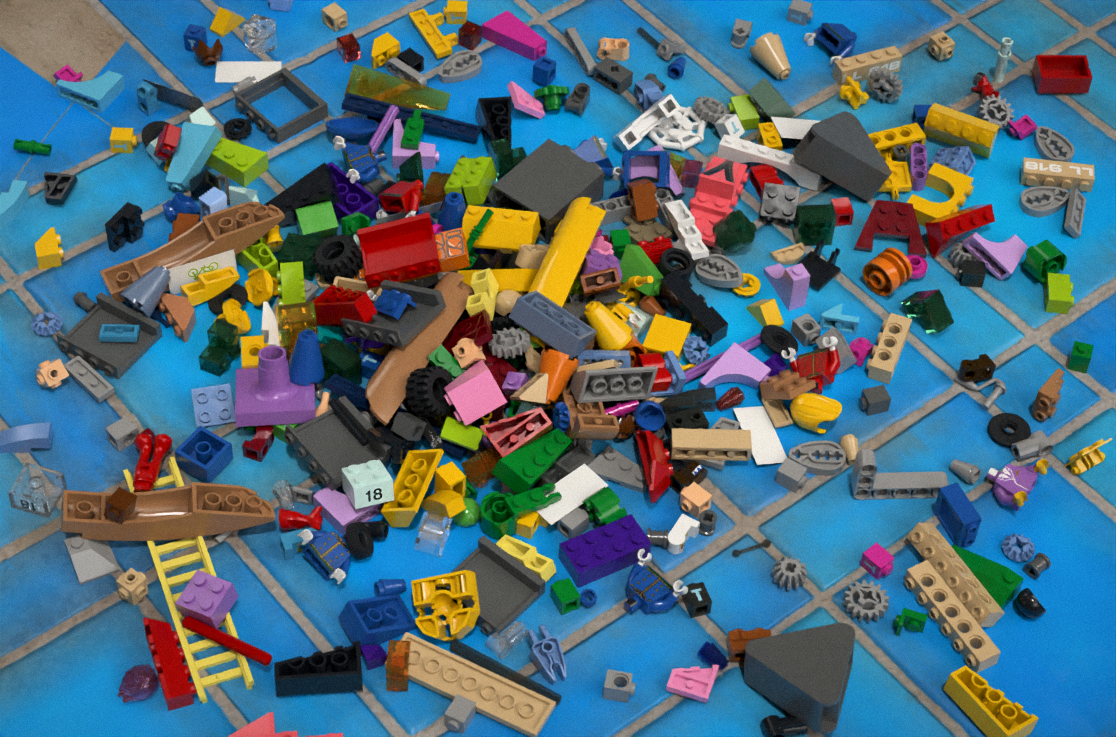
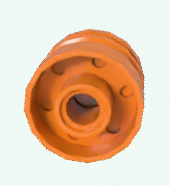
(887, 271)

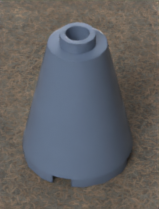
(147, 290)

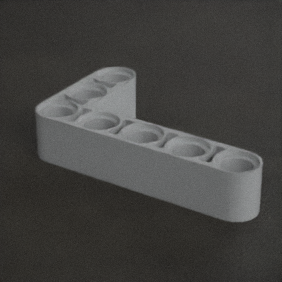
(619, 207)
(871, 485)

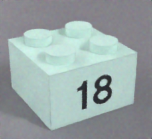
(367, 484)

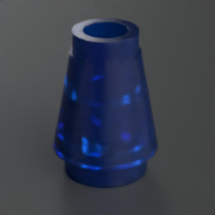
(712, 655)

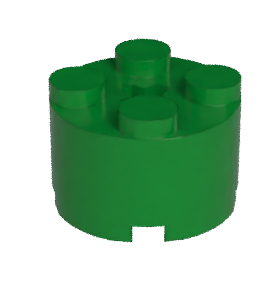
(1044, 259)
(603, 507)
(495, 517)

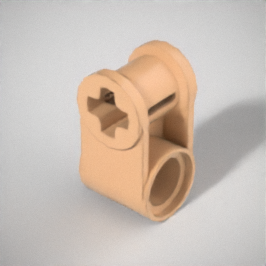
(615, 49)

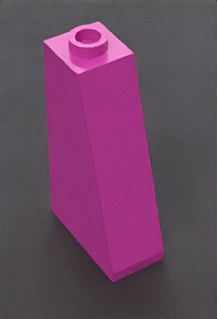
(514, 35)

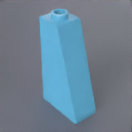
(193, 151)

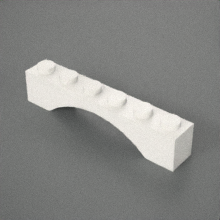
(746, 151)

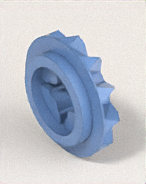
(40, 327)
(694, 356)
(1014, 552)

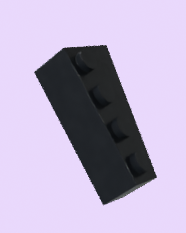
(687, 306)
(321, 672)

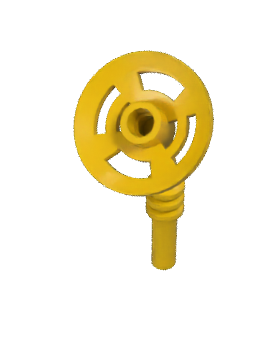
(634, 281)

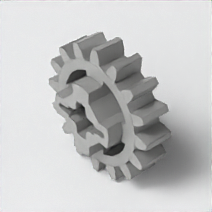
(886, 86)
(710, 109)
(996, 111)
(509, 343)
(868, 601)

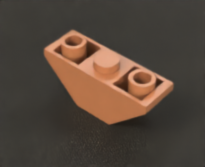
(179, 313)

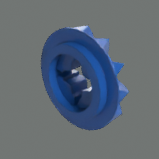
(561, 417)

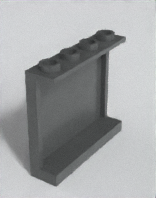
(411, 322)
(110, 357)
(330, 445)
(503, 586)

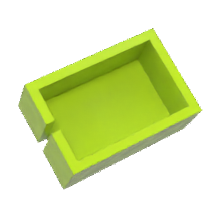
(475, 178)

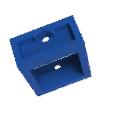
(664, 166)
(957, 515)

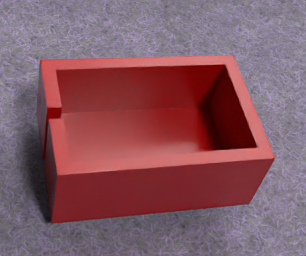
(1062, 74)

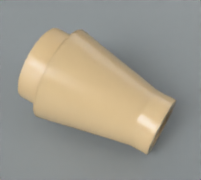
(850, 446)

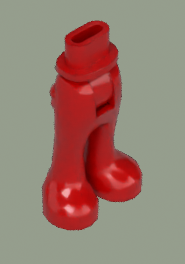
(145, 471)

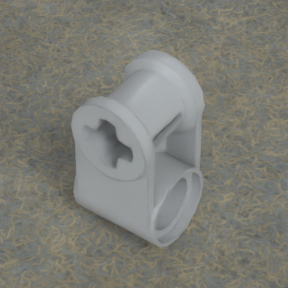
(741, 32)

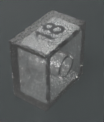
(37, 490)

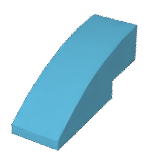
(13, 202)

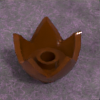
(207, 55)
(626, 426)

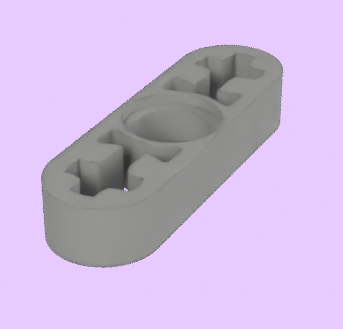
(402, 70)

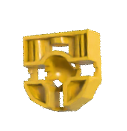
(461, 620)

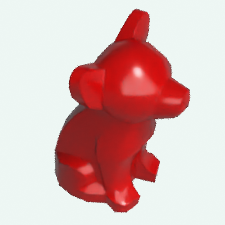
(985, 87)
(296, 520)

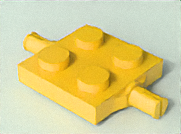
(899, 179)

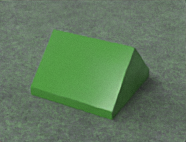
(317, 220)

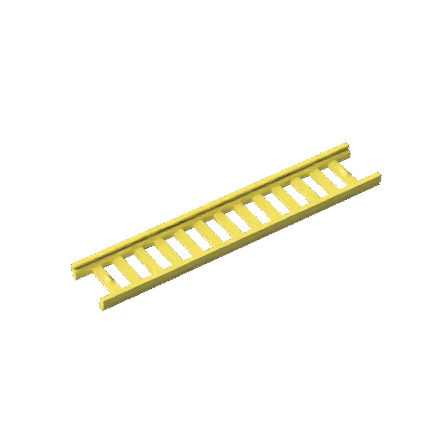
(166, 583)

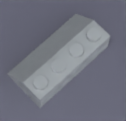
(613, 384)

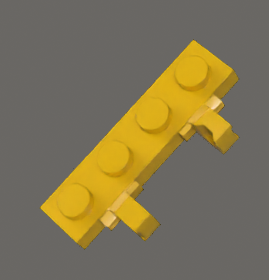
(427, 27)

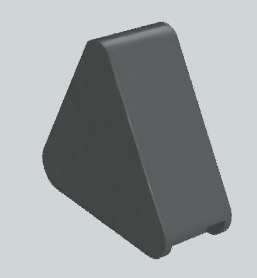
(844, 155)
(804, 672)

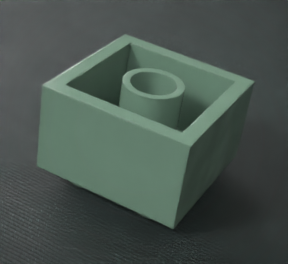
(770, 101)

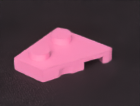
(524, 101)
(693, 682)

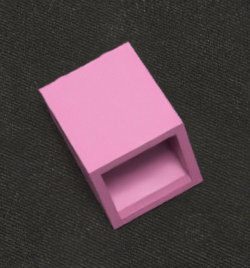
(474, 393)

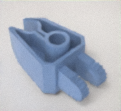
(647, 93)
(547, 655)

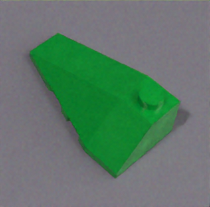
(997, 579)

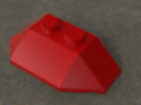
(654, 463)

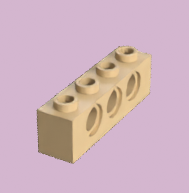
(889, 348)

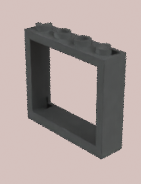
(281, 78)

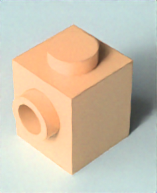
(695, 499)

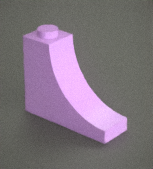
(400, 155)
(649, 167)
(998, 257)
(789, 283)
(736, 366)
(340, 511)

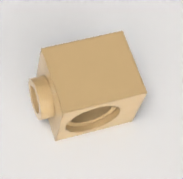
(334, 17)

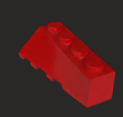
(952, 227)
(340, 303)
(168, 664)

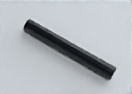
(348, 422)

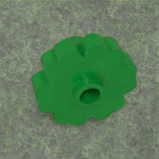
(552, 96)

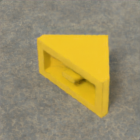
(225, 22)
(766, 312)

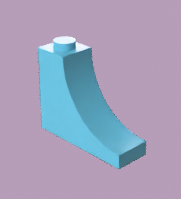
(95, 93)

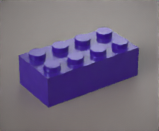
(353, 196)
(603, 550)

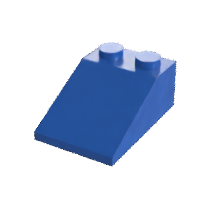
(376, 619)

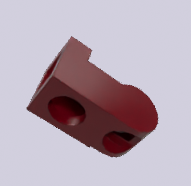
(259, 444)

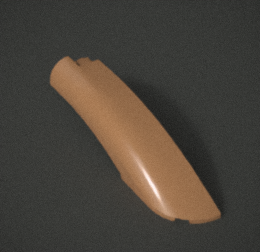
(216, 233)
(387, 385)
(167, 513)

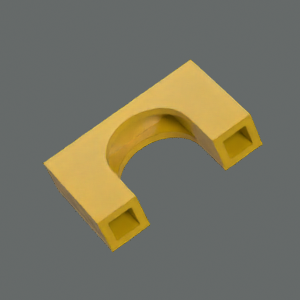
(950, 183)

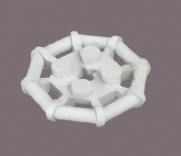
(683, 135)

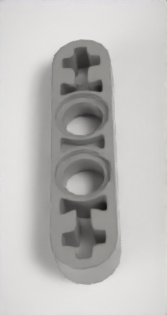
(580, 50)

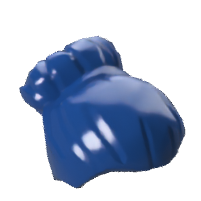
(180, 204)
(649, 415)

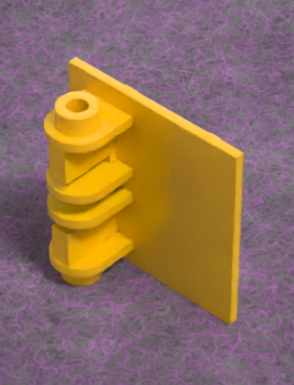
(1087, 457)

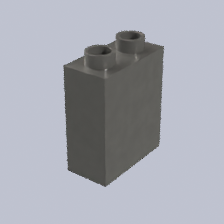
(548, 184)

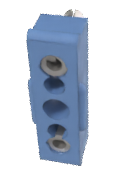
(621, 357)

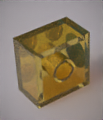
(294, 319)

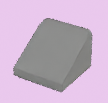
(303, 495)

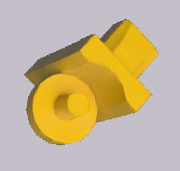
(852, 92)

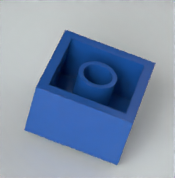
(203, 454)

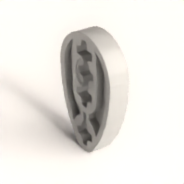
(457, 69)
(1047, 140)
(1047, 198)
(726, 275)
(822, 449)

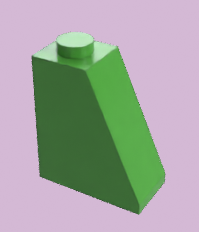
(637, 263)

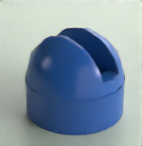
(592, 595)

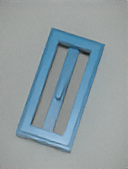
(119, 333)

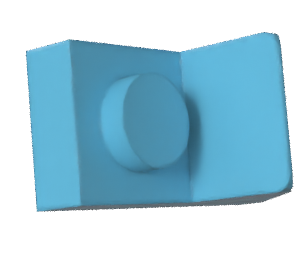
(841, 322)

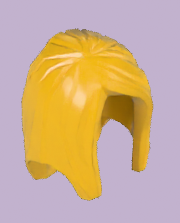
(812, 408)

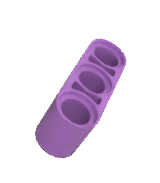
(918, 166)

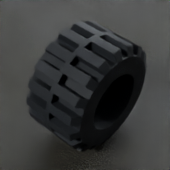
(338, 257)
(427, 391)

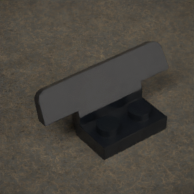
(401, 445)

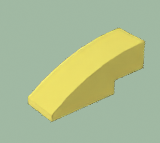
(528, 556)

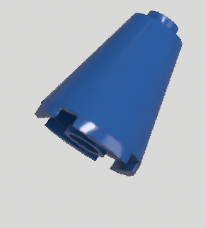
(452, 211)
(306, 360)

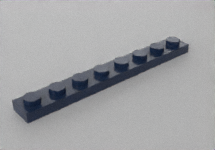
(432, 122)
(356, 394)

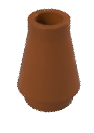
(651, 306)

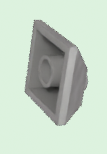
(90, 558)

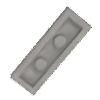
(1075, 213)
(89, 379)

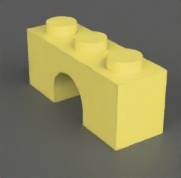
(485, 290)

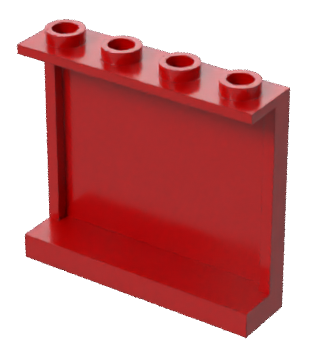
(399, 250)

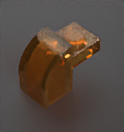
(398, 665)

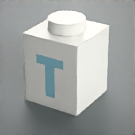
(729, 125)

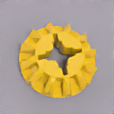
(753, 286)

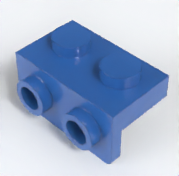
(393, 303)

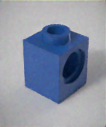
(544, 71)
(919, 114)

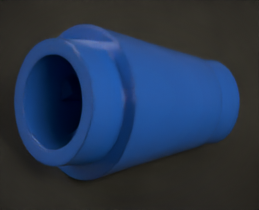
(677, 68)
(389, 587)

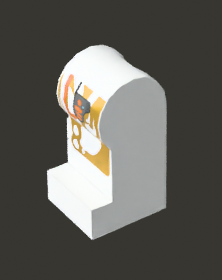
(681, 532)

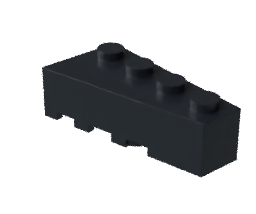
(494, 118)
(312, 189)

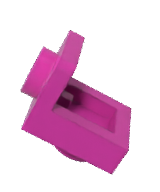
(67, 74)
(1022, 127)
(861, 348)

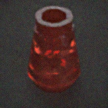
(731, 398)

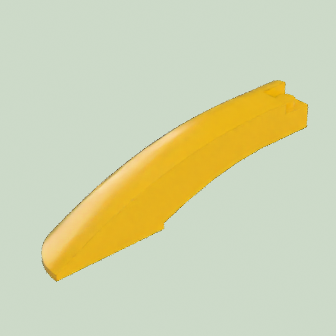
(567, 253)

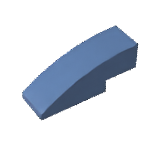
(25, 437)

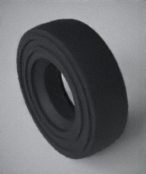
(359, 540)

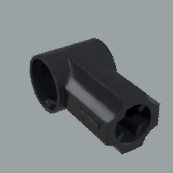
(783, 727)

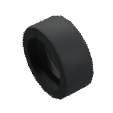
(679, 256)

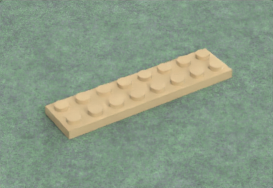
(493, 694)

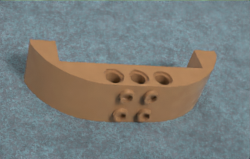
(587, 419)

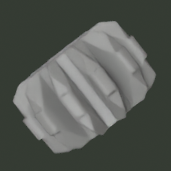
(959, 253)
(789, 573)

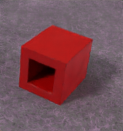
(843, 211)

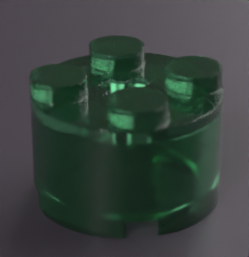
(734, 231)

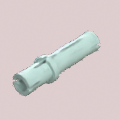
(1003, 54)

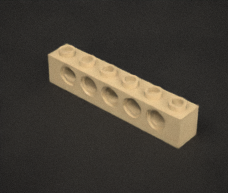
(955, 573)
(931, 588)

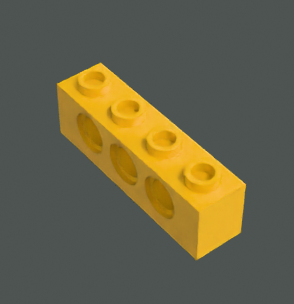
(903, 135)

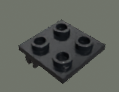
(820, 270)

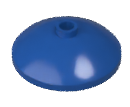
(352, 127)

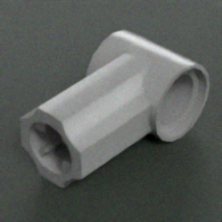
(1035, 444)

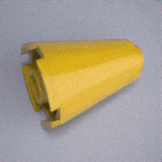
(611, 330)

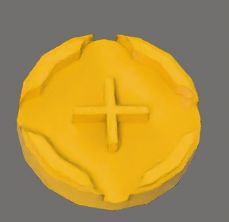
(260, 286)
(235, 316)

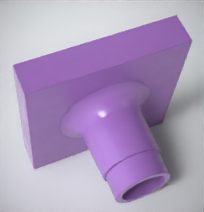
(268, 395)

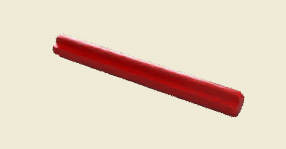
(227, 640)

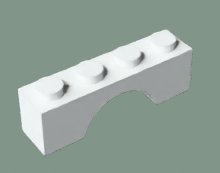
(645, 122)

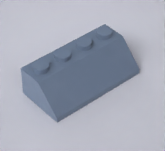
(551, 323)

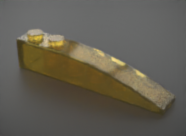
(395, 90)

